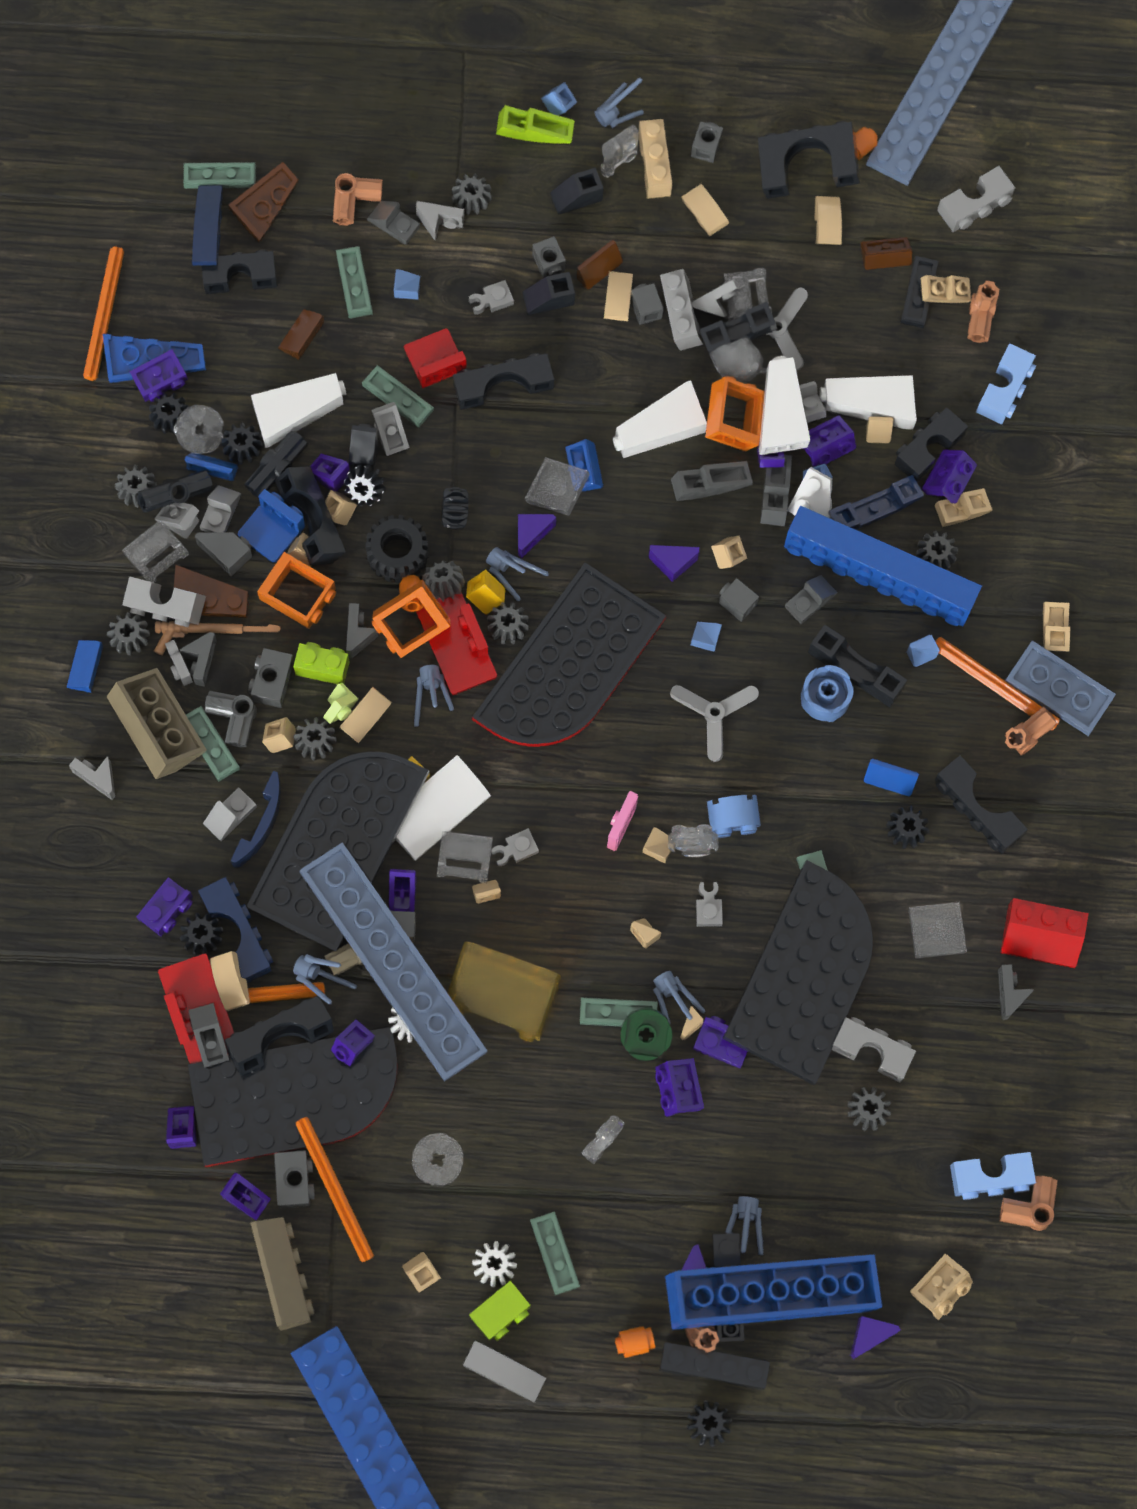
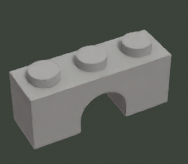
(961, 211)
(680, 309)
(144, 597)
(894, 1055)

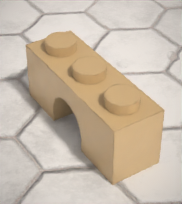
(656, 160)

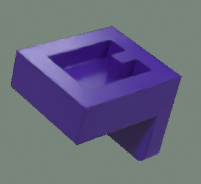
(352, 1042)

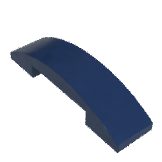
(878, 505)
(247, 849)

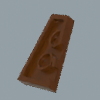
(264, 200)
(220, 599)

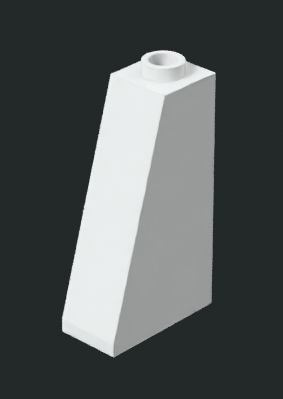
(872, 398)
(296, 406)
(783, 413)
(662, 423)

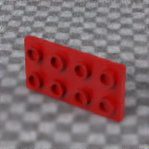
(461, 647)
(188, 987)

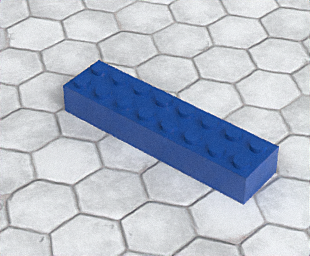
(881, 566)
(773, 1291)
(361, 1424)

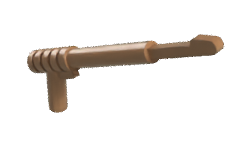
(173, 630)

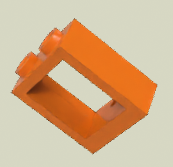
(726, 434)
(278, 575)
(431, 605)

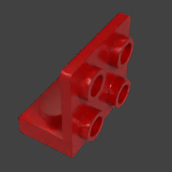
(435, 357)

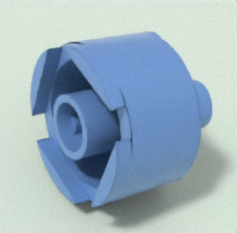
(825, 679)
(734, 814)

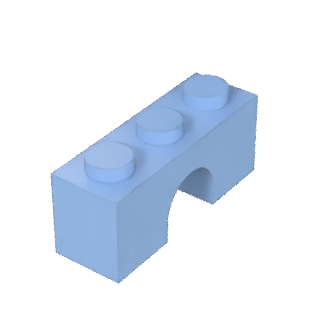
(998, 401)
(970, 1179)

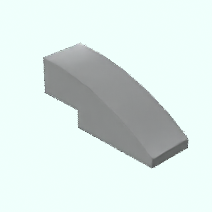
(504, 1371)

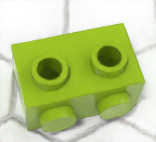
(321, 663)
(500, 1311)

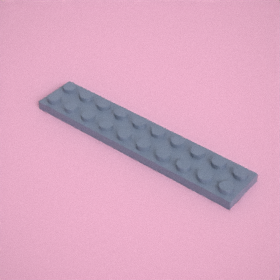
(937, 87)
(393, 961)

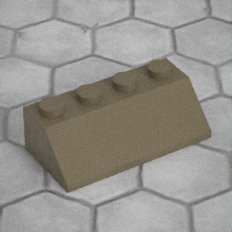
(155, 722)
(281, 1272)

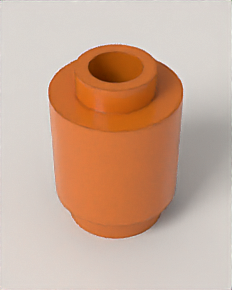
(865, 141)
(407, 582)
(635, 1341)

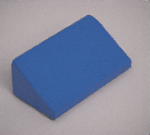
(584, 456)
(213, 466)
(85, 665)
(890, 777)

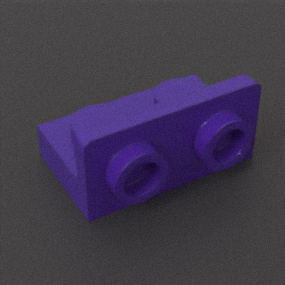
(159, 376)
(830, 441)
(950, 475)
(165, 907)
(711, 1043)
(679, 1087)

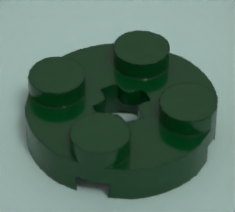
(634, 1042)

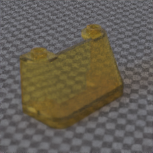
(504, 989)

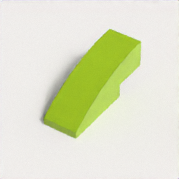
(534, 126)

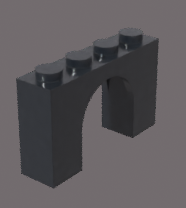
(779, 149)

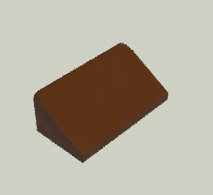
(886, 253)
(599, 265)
(301, 333)

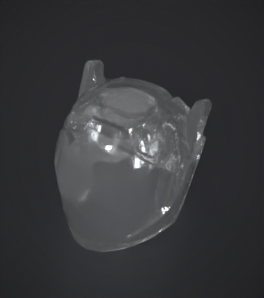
(738, 360)

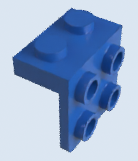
(272, 526)

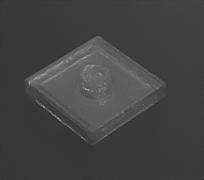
(557, 486)
(937, 930)

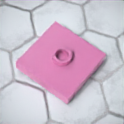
(621, 821)

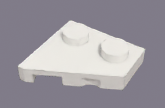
(813, 493)

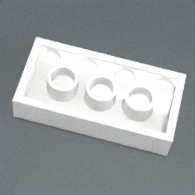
(440, 807)

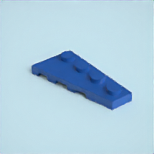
(129, 353)

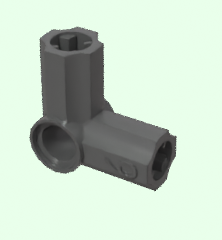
(228, 706)

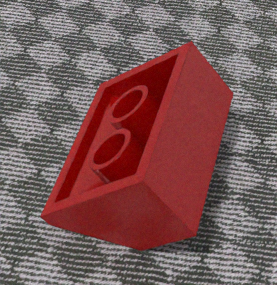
(1044, 933)

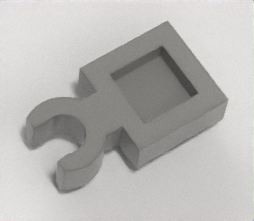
(495, 296)
(179, 668)
(518, 846)
(709, 909)

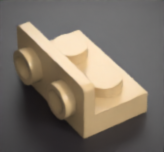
(942, 1286)

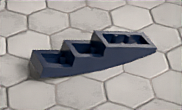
(207, 225)

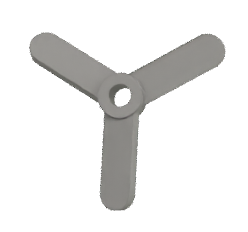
(783, 319)
(714, 723)

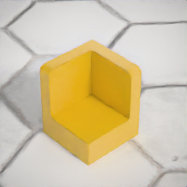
(485, 592)

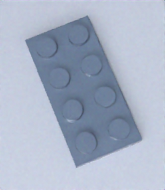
(1060, 688)

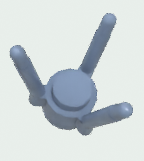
(608, 111)
(502, 560)
(430, 679)
(307, 968)
(669, 986)
(747, 1209)

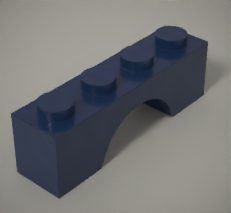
(222, 903)

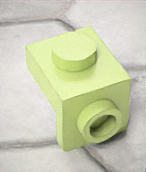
(341, 704)

